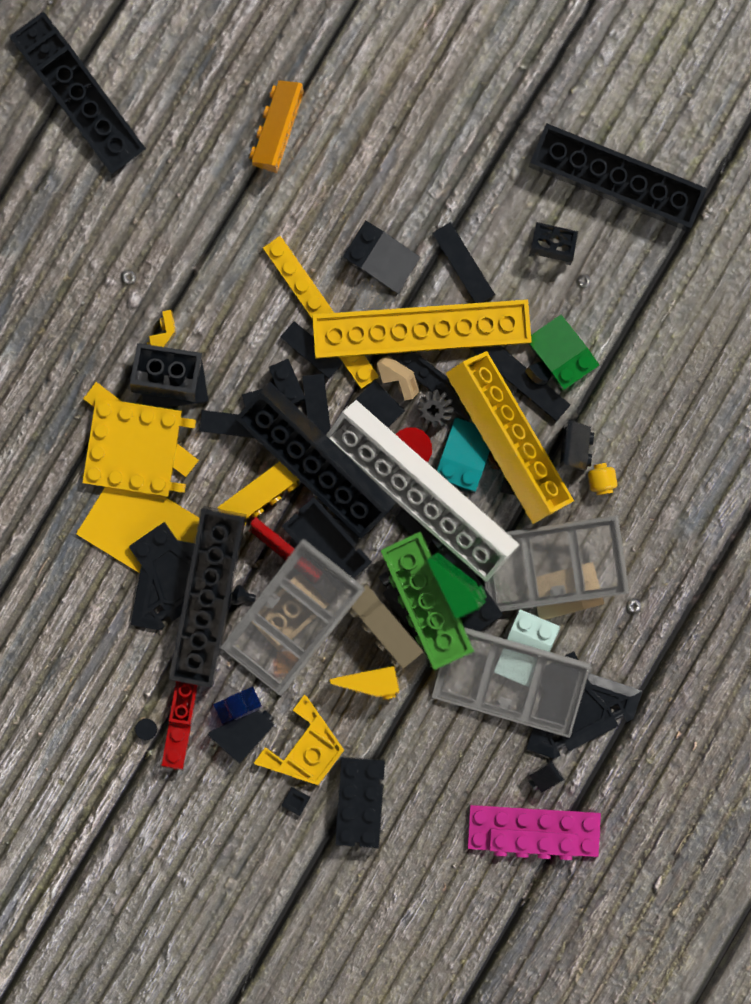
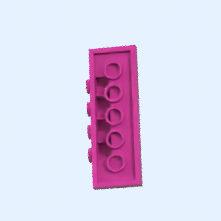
(534, 831)

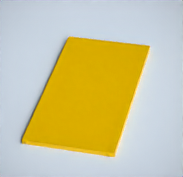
(126, 516)

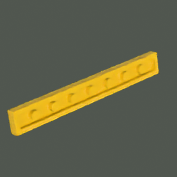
(314, 302)

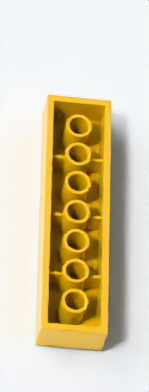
(509, 437)

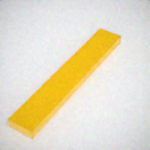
(183, 462)

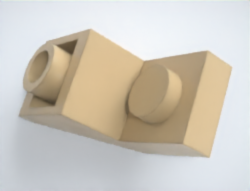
(391, 371)

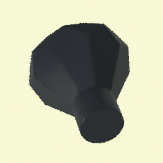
(241, 595)

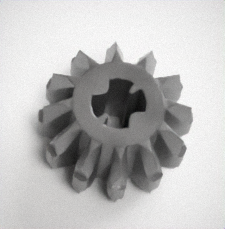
(429, 413)

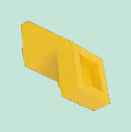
(167, 323)

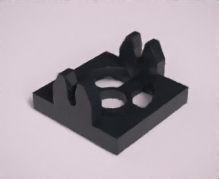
(559, 233)

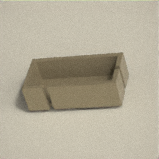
(386, 628)

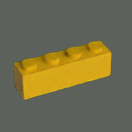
(262, 491)

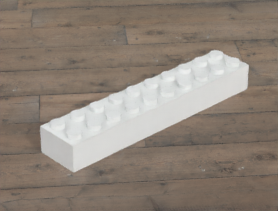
(422, 491)

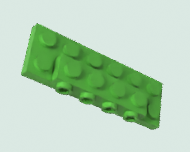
(425, 602)

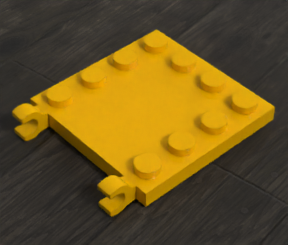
(134, 447)

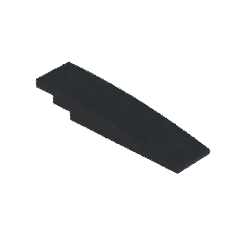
(77, 92)

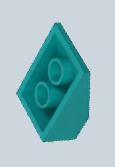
(464, 456)

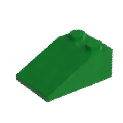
(563, 353)
(458, 588)

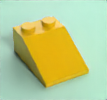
(373, 682)

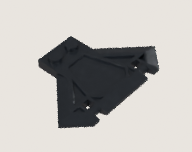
(162, 576)
(593, 715)

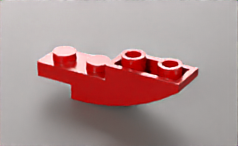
(179, 725)

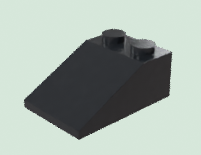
(381, 257)
(575, 446)

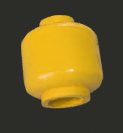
(602, 479)

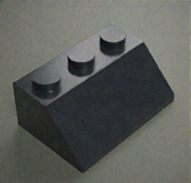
(166, 372)

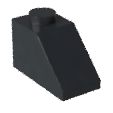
(545, 777)

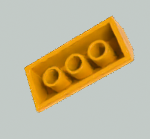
(277, 126)

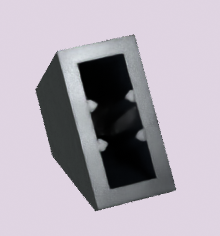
(243, 734)

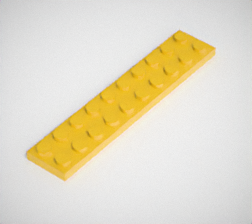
(421, 329)

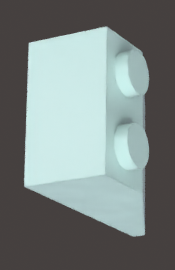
(533, 631)

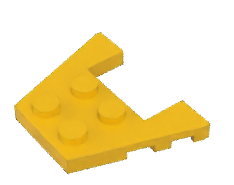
(312, 754)

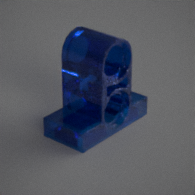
(237, 705)

